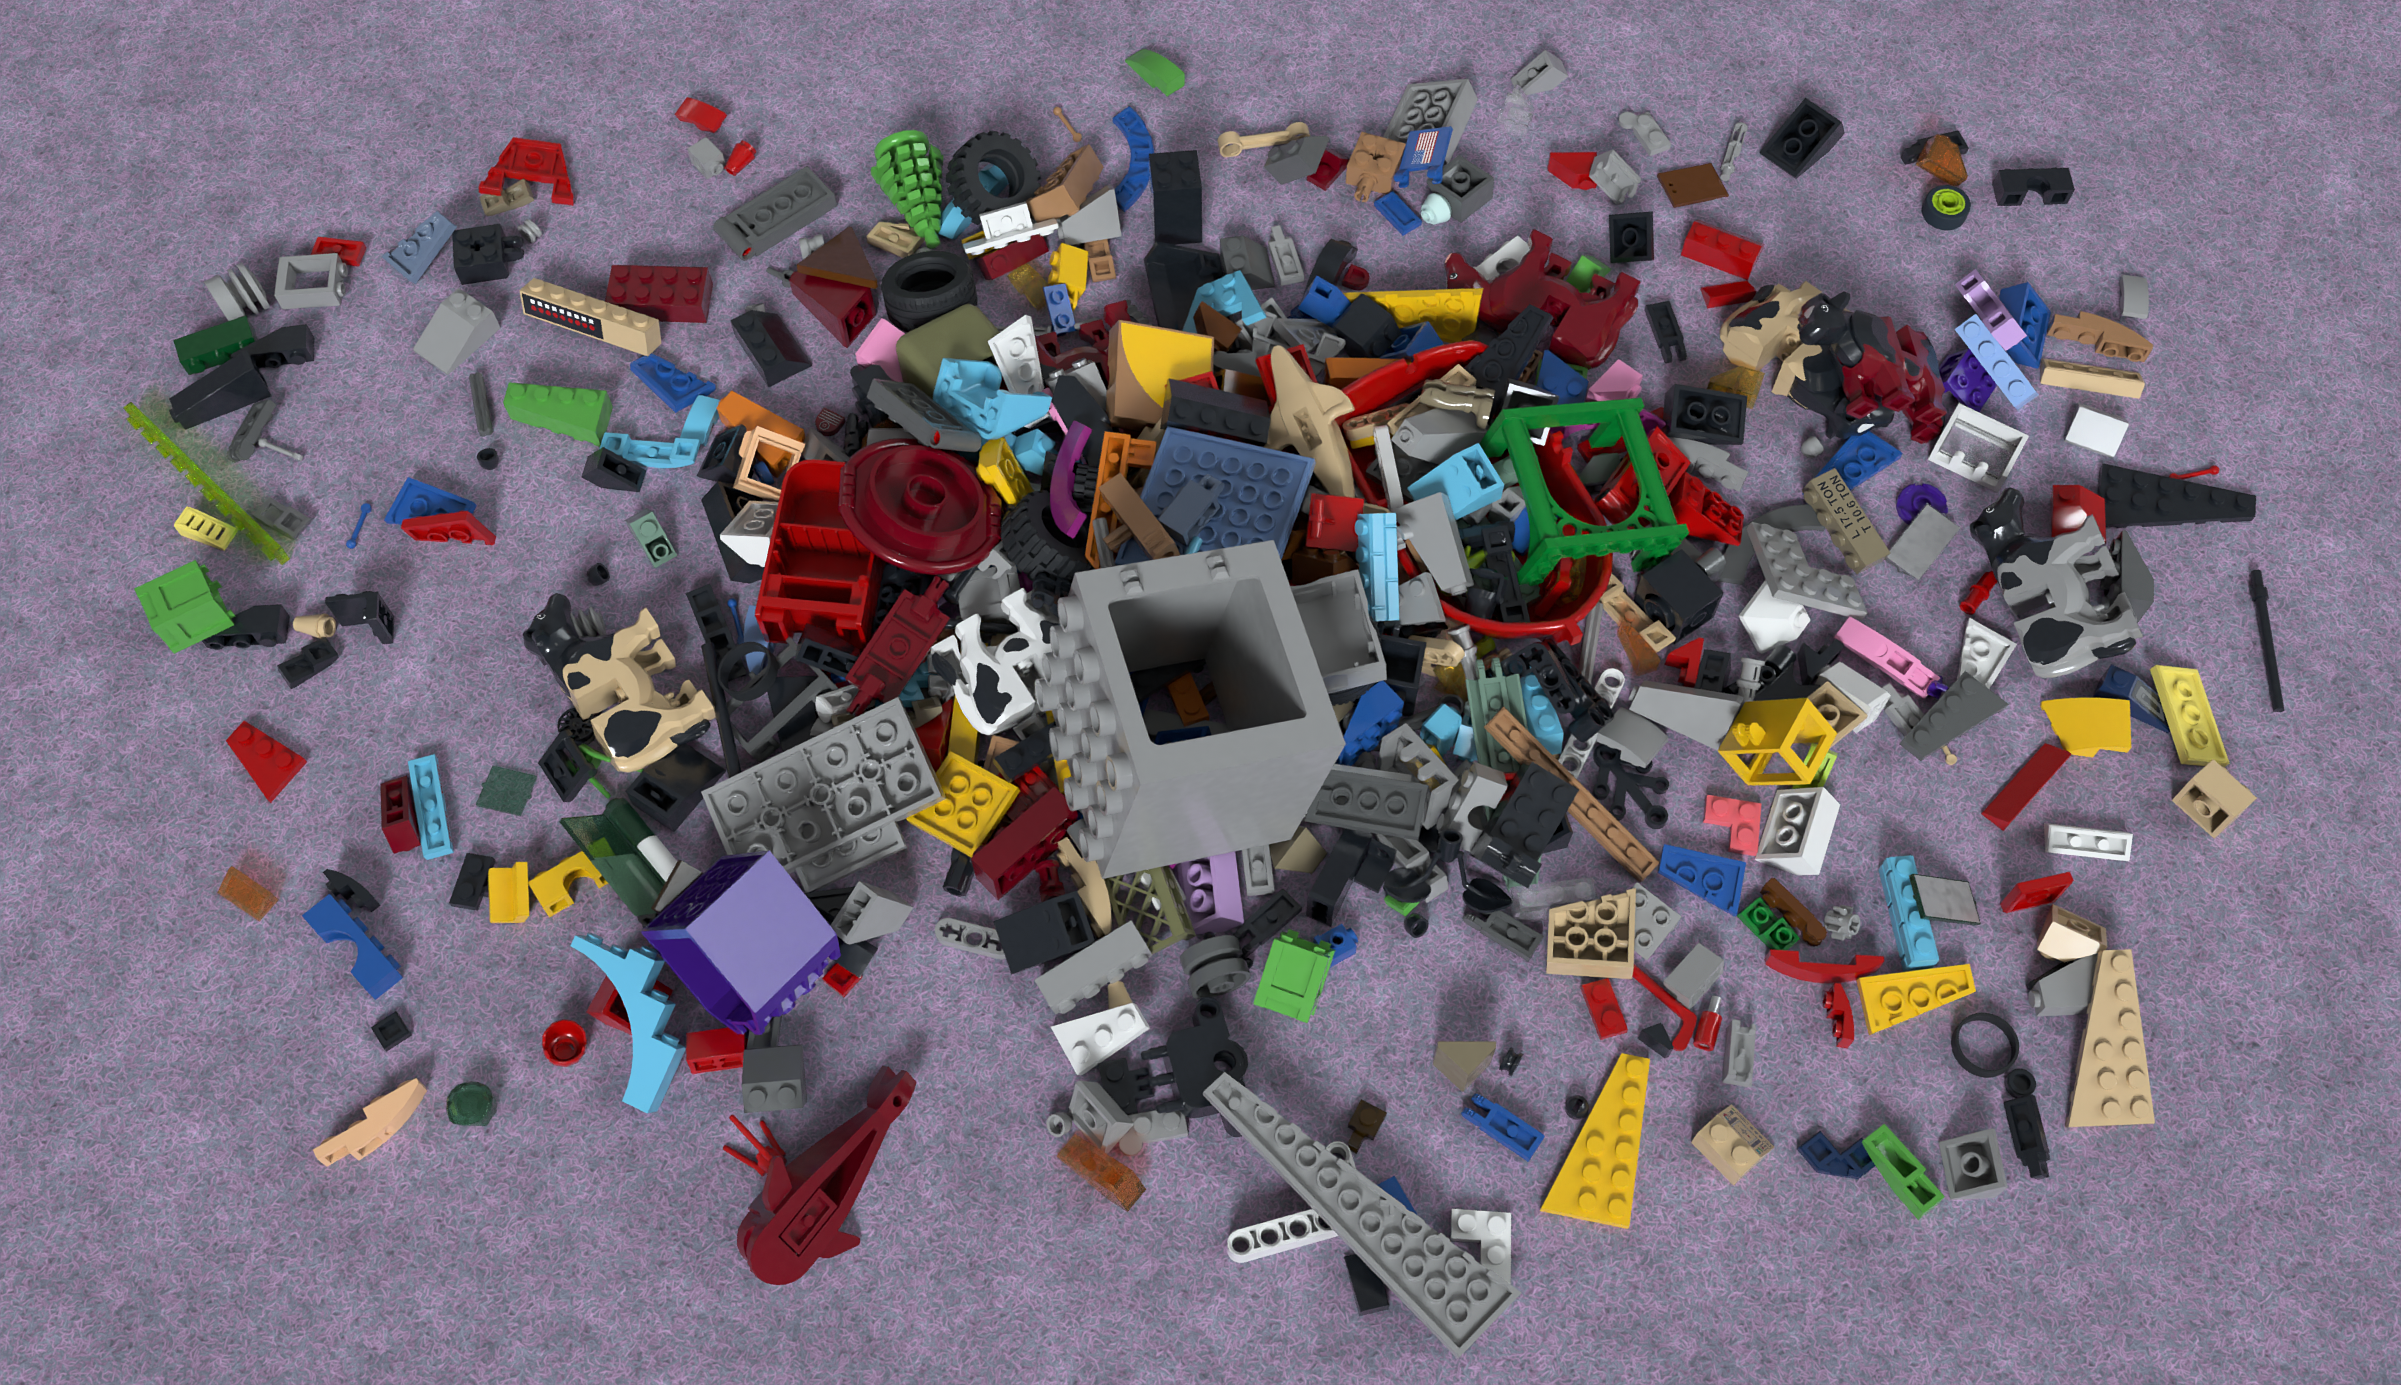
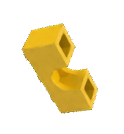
(553, 885)

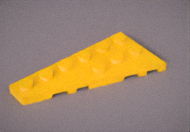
(1449, 311)
(1602, 1165)

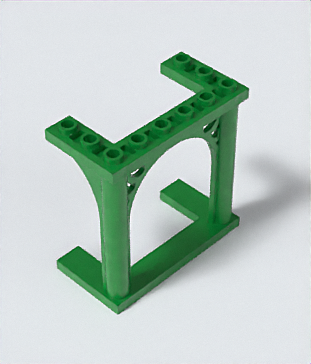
(1546, 537)

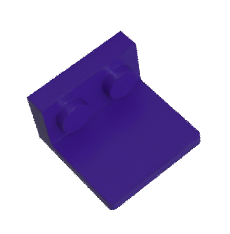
(1966, 379)

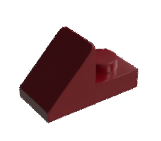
(1329, 169)

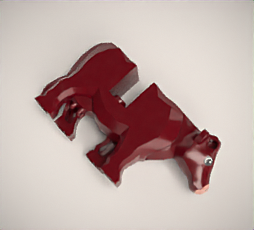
(1585, 321)

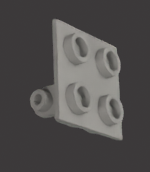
(1652, 922)

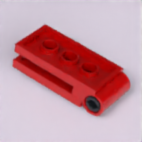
(1621, 491)

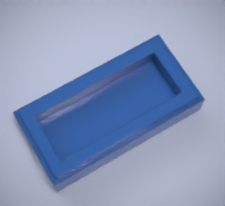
(1397, 213)

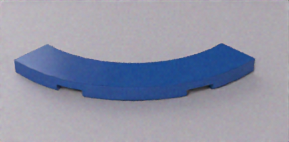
(1140, 147)

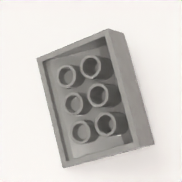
(1431, 107)

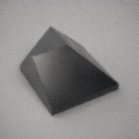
(1631, 237)

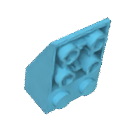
(1465, 479)

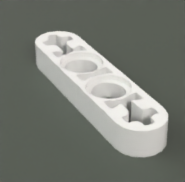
(1387, 467)

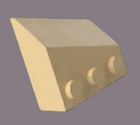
(1593, 937)

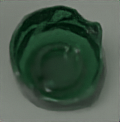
(471, 1104)

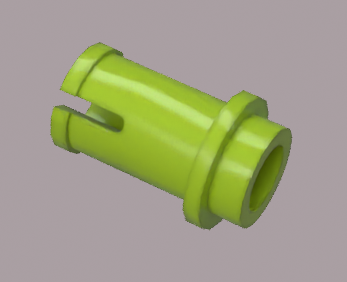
(1484, 646)

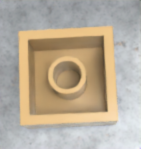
(2214, 798)

